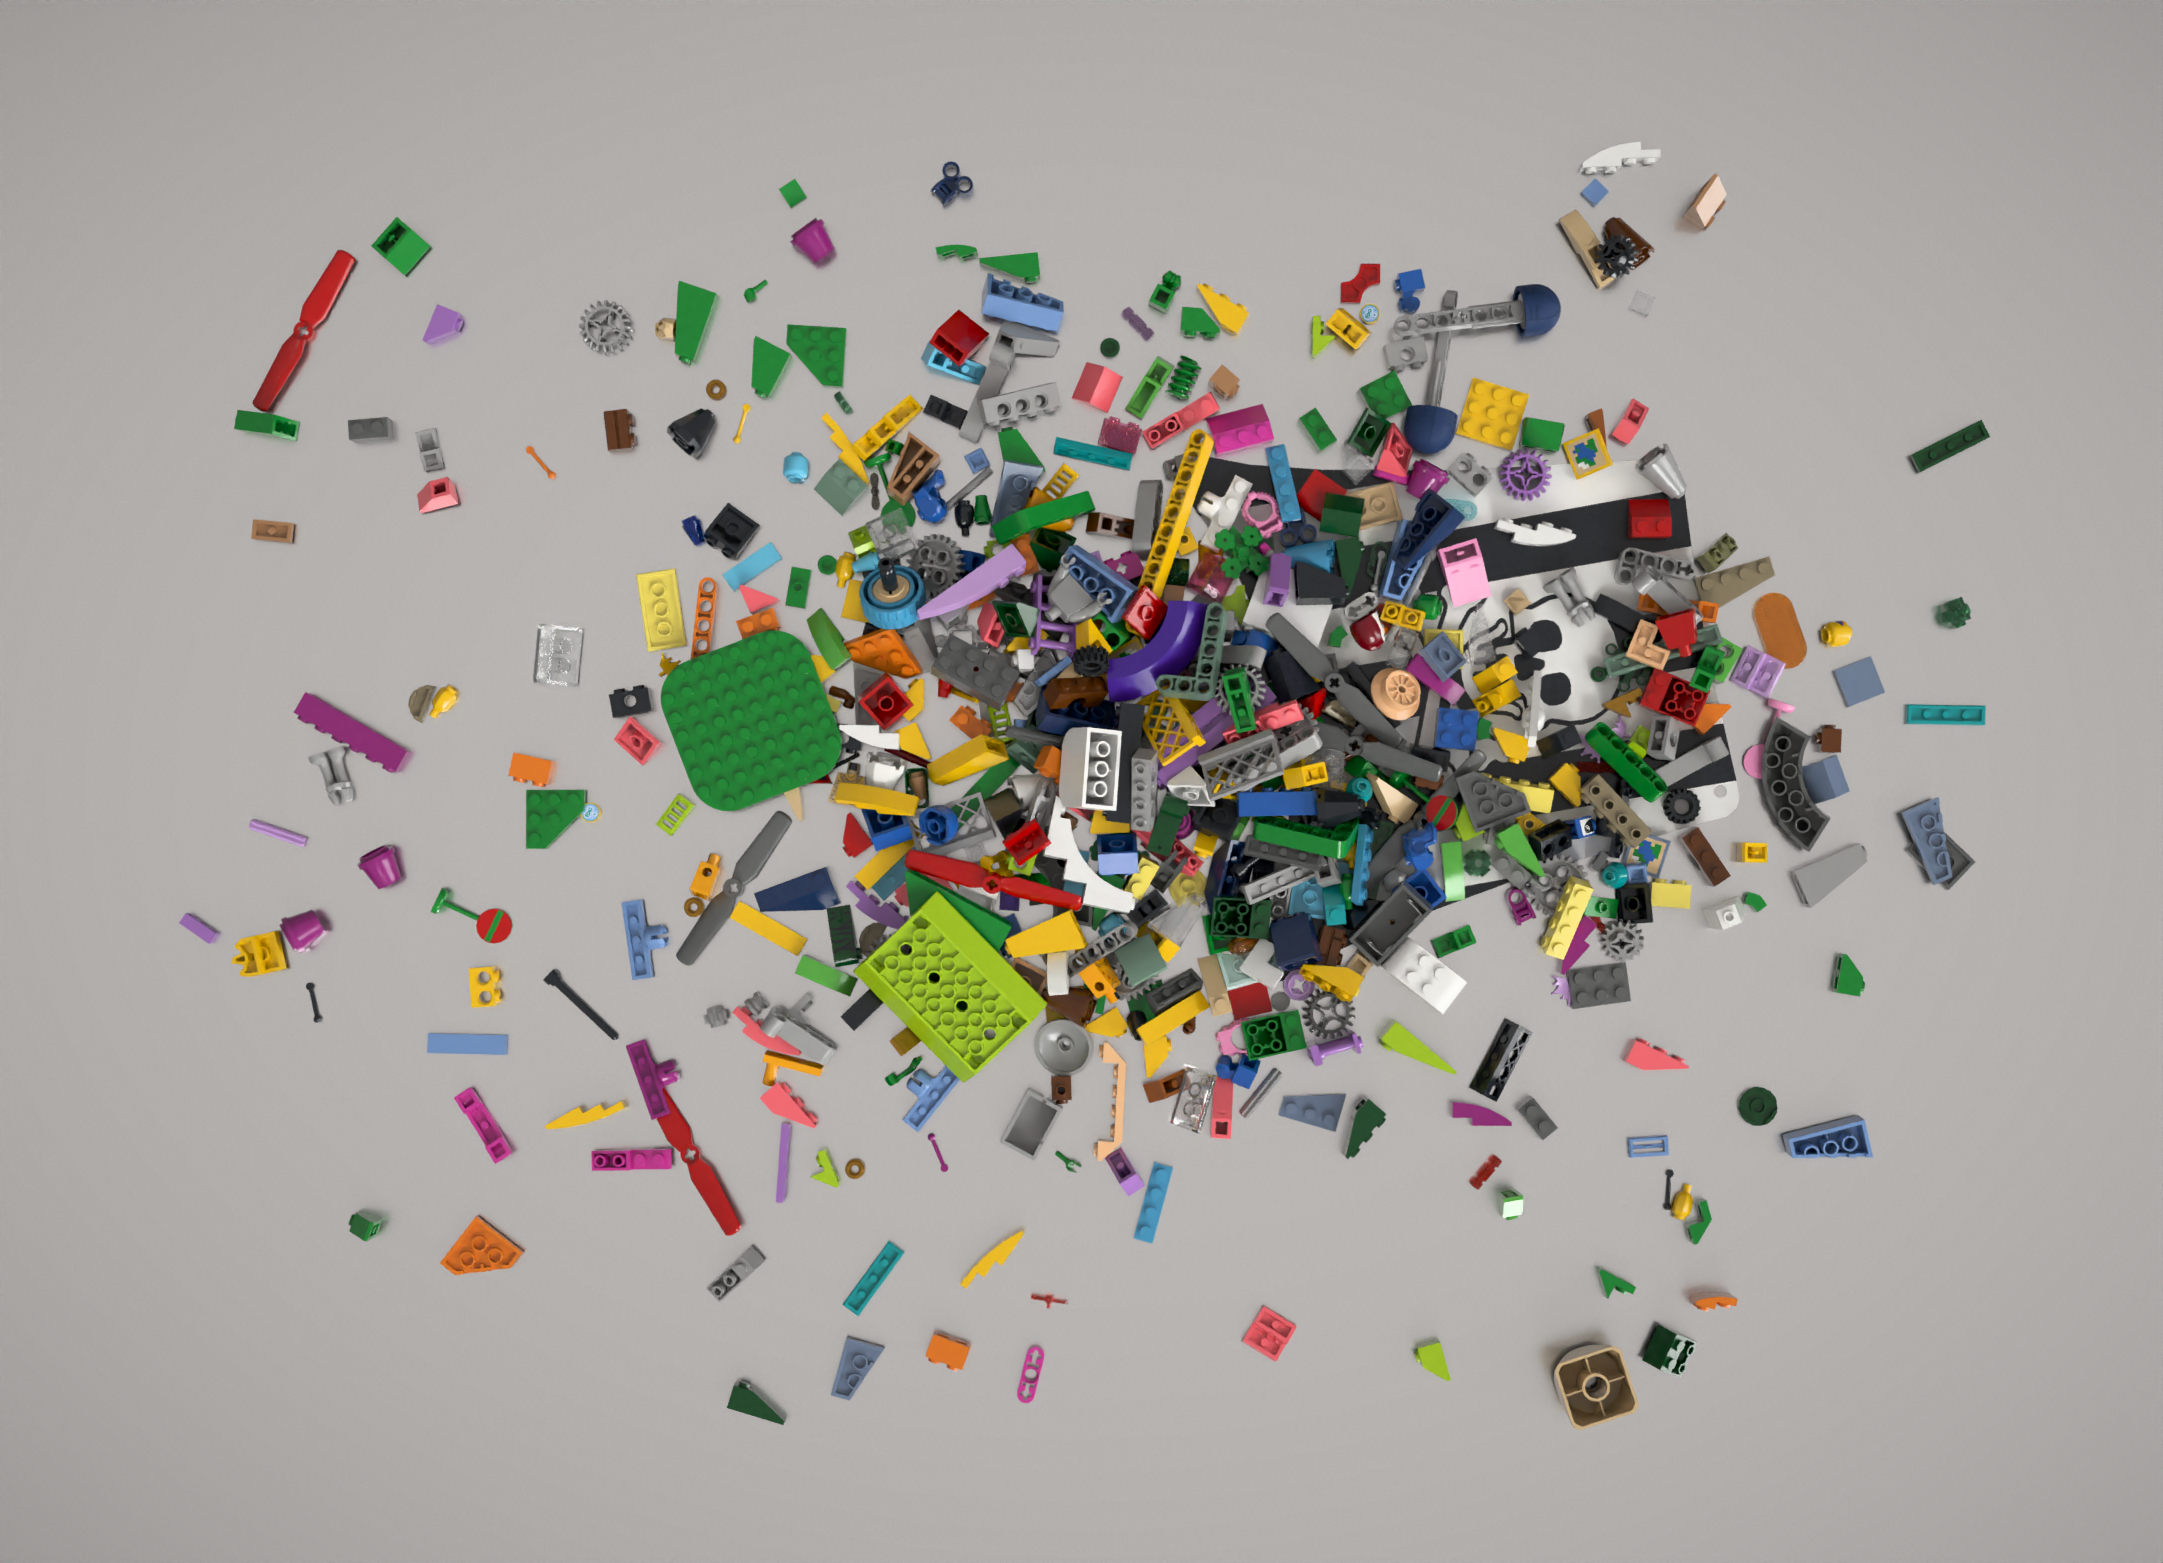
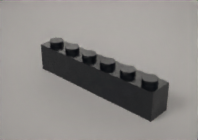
(1130, 723)

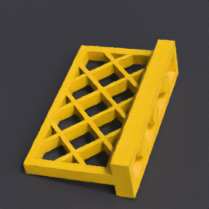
(1183, 716)

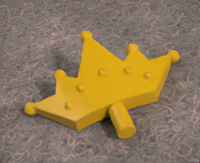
(667, 666)

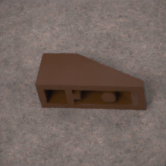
(1110, 525)

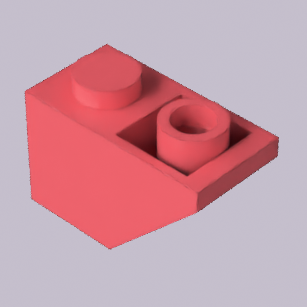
(437, 495)

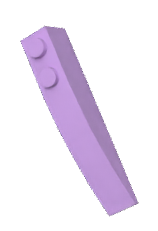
(977, 584)

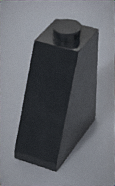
(1318, 586)
(1288, 676)
(862, 1009)

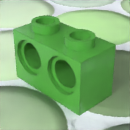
(1728, 661)

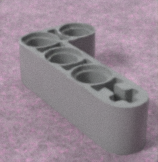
(1147, 516)
(1658, 560)
(1663, 592)
(1243, 654)
(1692, 760)
(798, 1035)

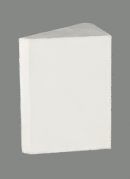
(1190, 787)

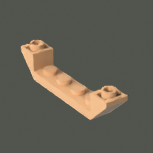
(1105, 1147)

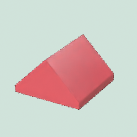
(1097, 387)
(1395, 453)
(637, 740)

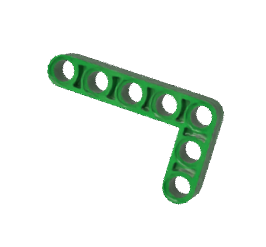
(1042, 515)
(1306, 837)

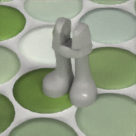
(1556, 587)
(322, 760)

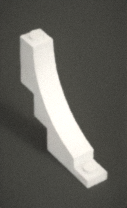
(1096, 891)

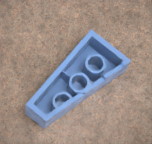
(1020, 305)
(1099, 578)
(1396, 579)
(1832, 1140)

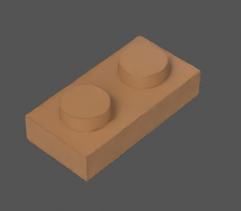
(272, 531)

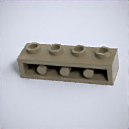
(1614, 811)

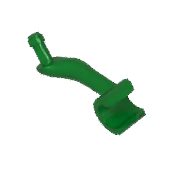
(893, 1079)

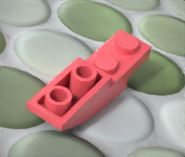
(1181, 420)
(1269, 717)
(1191, 866)
(754, 1032)

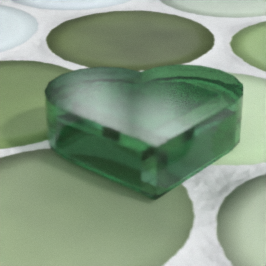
(843, 402)

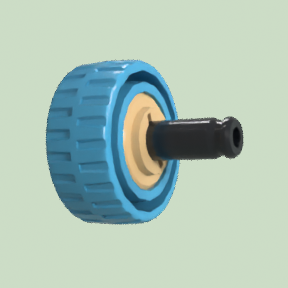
(892, 595)

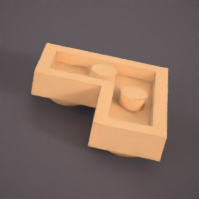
(1643, 650)

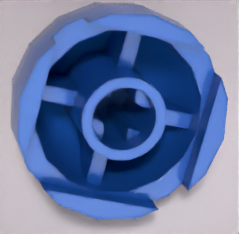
(938, 824)

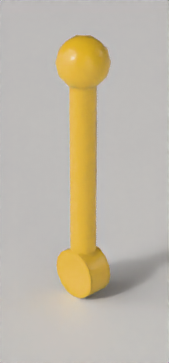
(746, 407)

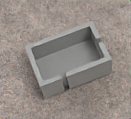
(1031, 1124)

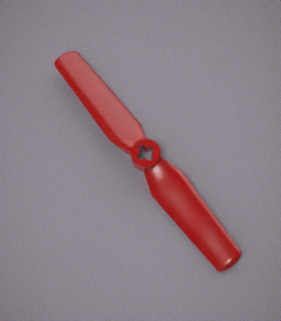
(312, 314)
(975, 876)
(701, 1174)

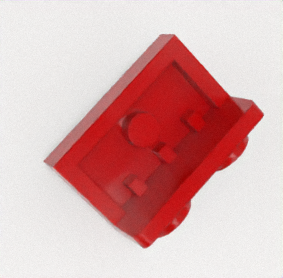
(1026, 842)

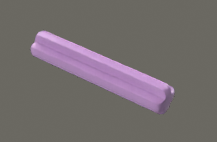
(277, 832)

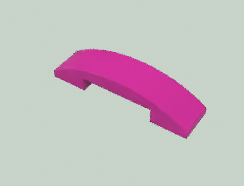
(484, 1124)

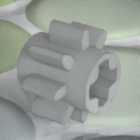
(715, 1016)

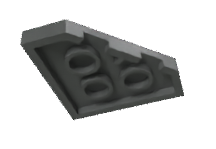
(1489, 800)

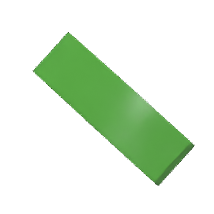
(1149, 387)
(828, 639)
(1452, 870)
(826, 975)

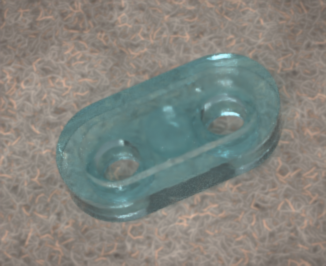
(1460, 505)

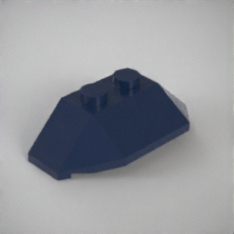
(1220, 880)

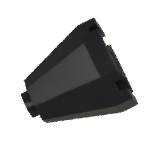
(692, 431)
(1337, 806)

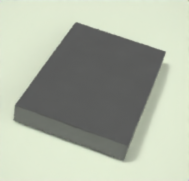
(1959, 860)

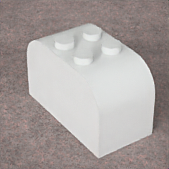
(1090, 768)
(1424, 975)

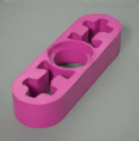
(1021, 1387)

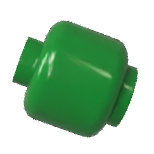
(1430, 605)

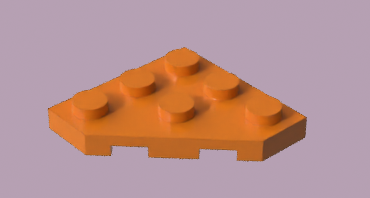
(884, 652)
(480, 1250)

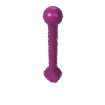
(944, 1167)

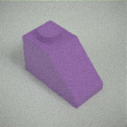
(442, 324)
(1124, 1171)

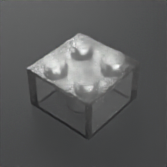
(892, 535)

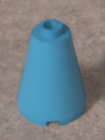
(1317, 554)

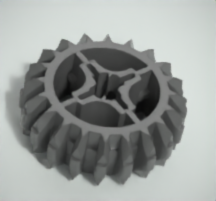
(1324, 1021)

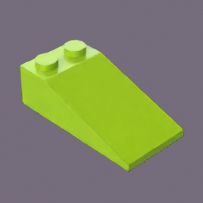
(1402, 1041)

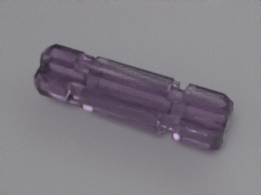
(1137, 323)

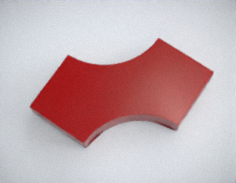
(1352, 290)

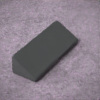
(1174, 991)

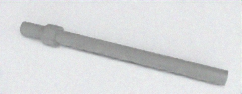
(1430, 556)

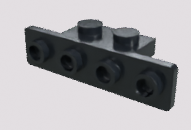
(1616, 846)

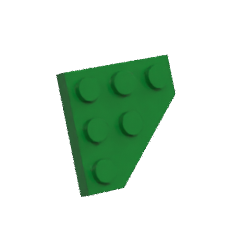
(820, 351)
(551, 814)

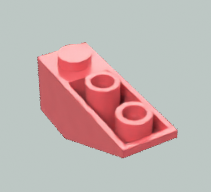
(1647, 1058)
(785, 1105)
(1222, 1109)

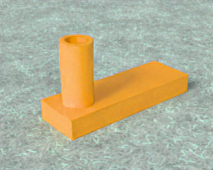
(776, 1059)

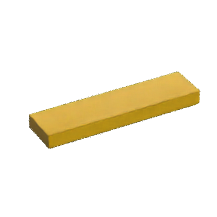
(768, 928)

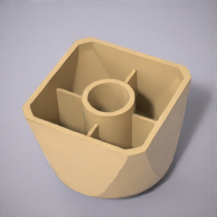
(1608, 1400)

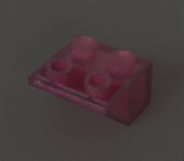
(1120, 435)

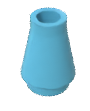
(866, 563)

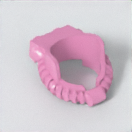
(1266, 527)
(1225, 1039)

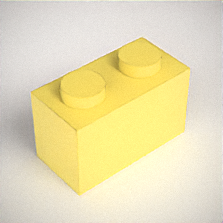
(1139, 882)
(1670, 895)

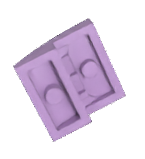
(1758, 671)

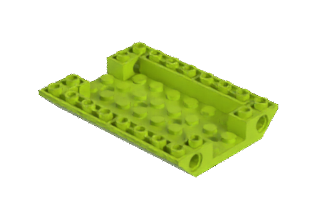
(967, 971)

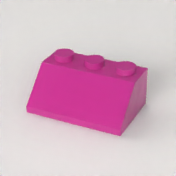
(1240, 430)

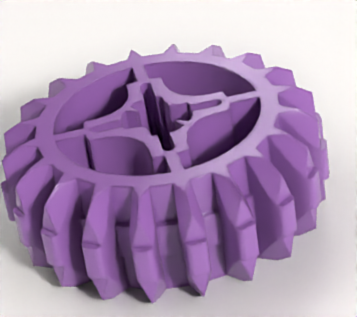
(1533, 474)

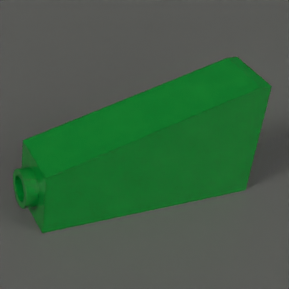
(692, 320)

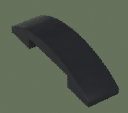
(1621, 614)

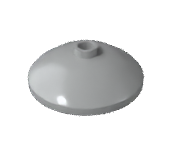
(1057, 1056)

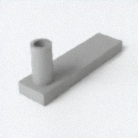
(1275, 883)

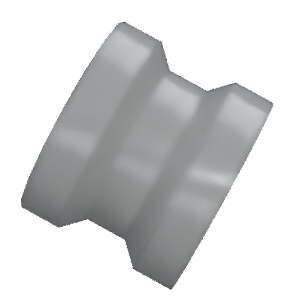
(756, 1004)

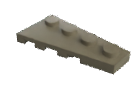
(1732, 582)

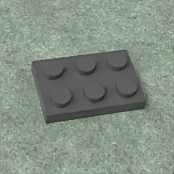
(1598, 985)

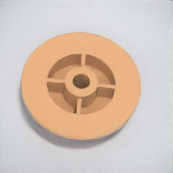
(1395, 693)

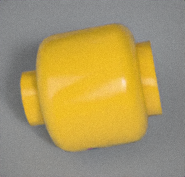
(1836, 633)

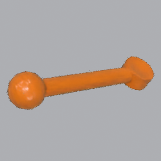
(530, 450)

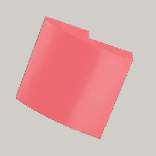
(1269, 1333)

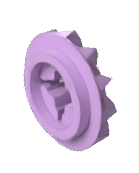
(1297, 994)

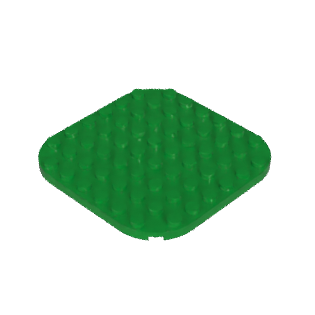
(751, 720)

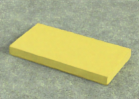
(661, 610)

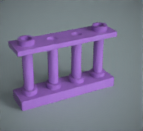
(1035, 642)
(1318, 1052)

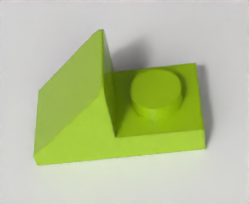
(1318, 341)
(1639, 741)
(829, 1174)

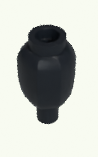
(964, 516)

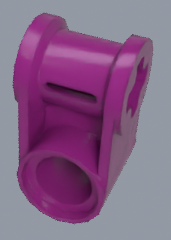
(1520, 909)

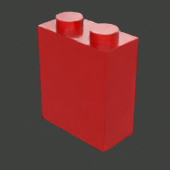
(959, 338)

